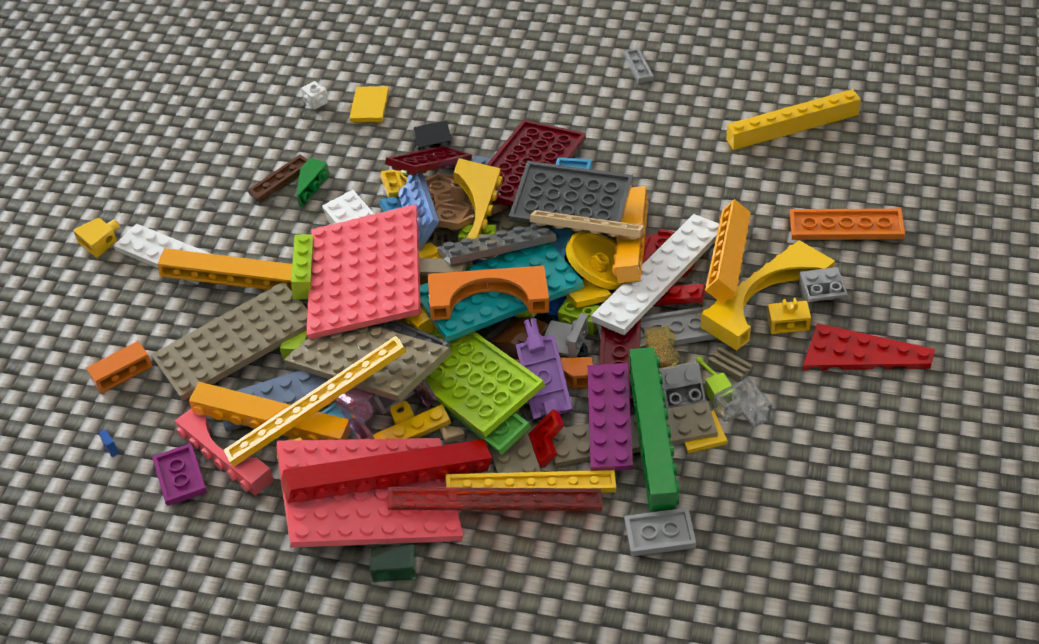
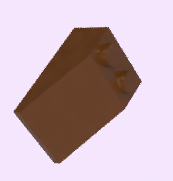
(514, 335)

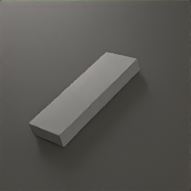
(638, 66)

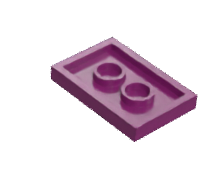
(179, 474)

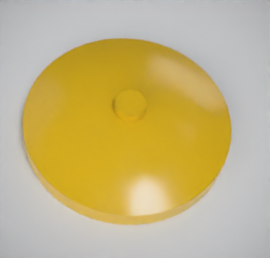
(593, 258)

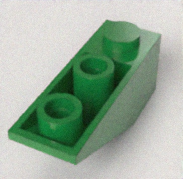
(311, 178)

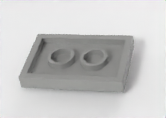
(660, 532)

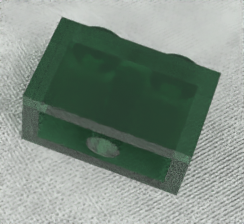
(393, 563)

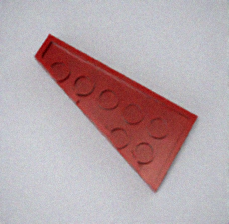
(862, 351)

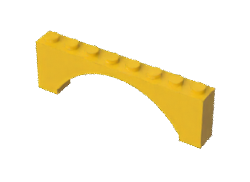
(481, 186)
(728, 319)

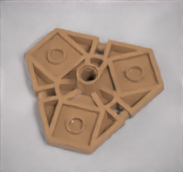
(452, 202)

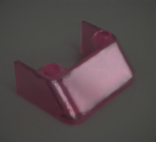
(358, 409)

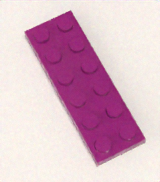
(609, 417)

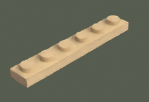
(593, 225)

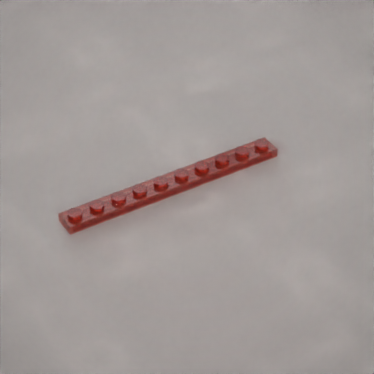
(495, 499)

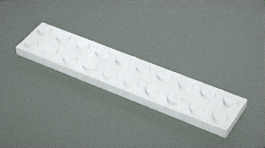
(659, 274)

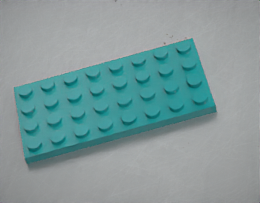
(491, 307)

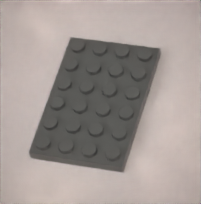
(571, 192)

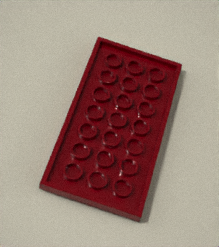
(531, 143)

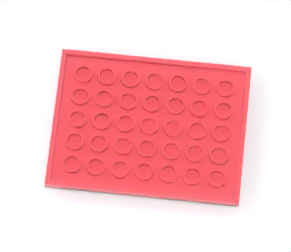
(364, 272)
(360, 516)

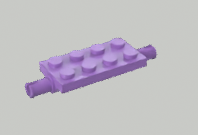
(542, 358)

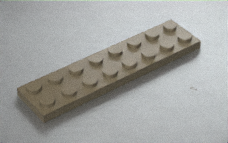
(686, 423)

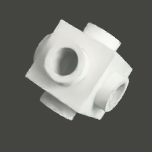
(314, 95)

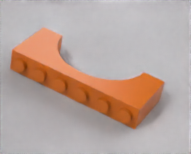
(523, 282)

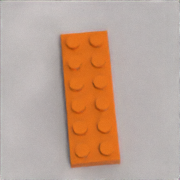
(846, 224)

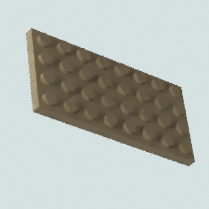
(232, 340)
(336, 352)

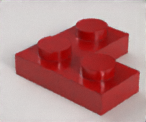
(542, 437)

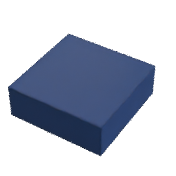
(108, 443)

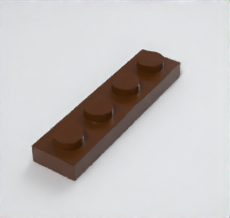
(277, 179)

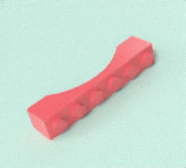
(251, 473)

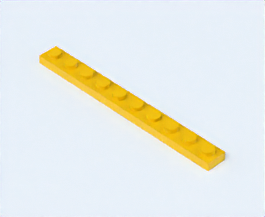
(314, 401)

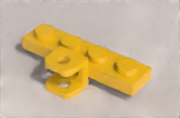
(414, 426)

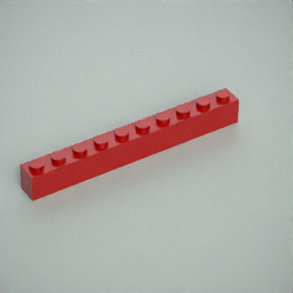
(384, 470)

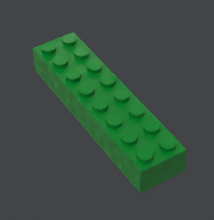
(653, 430)

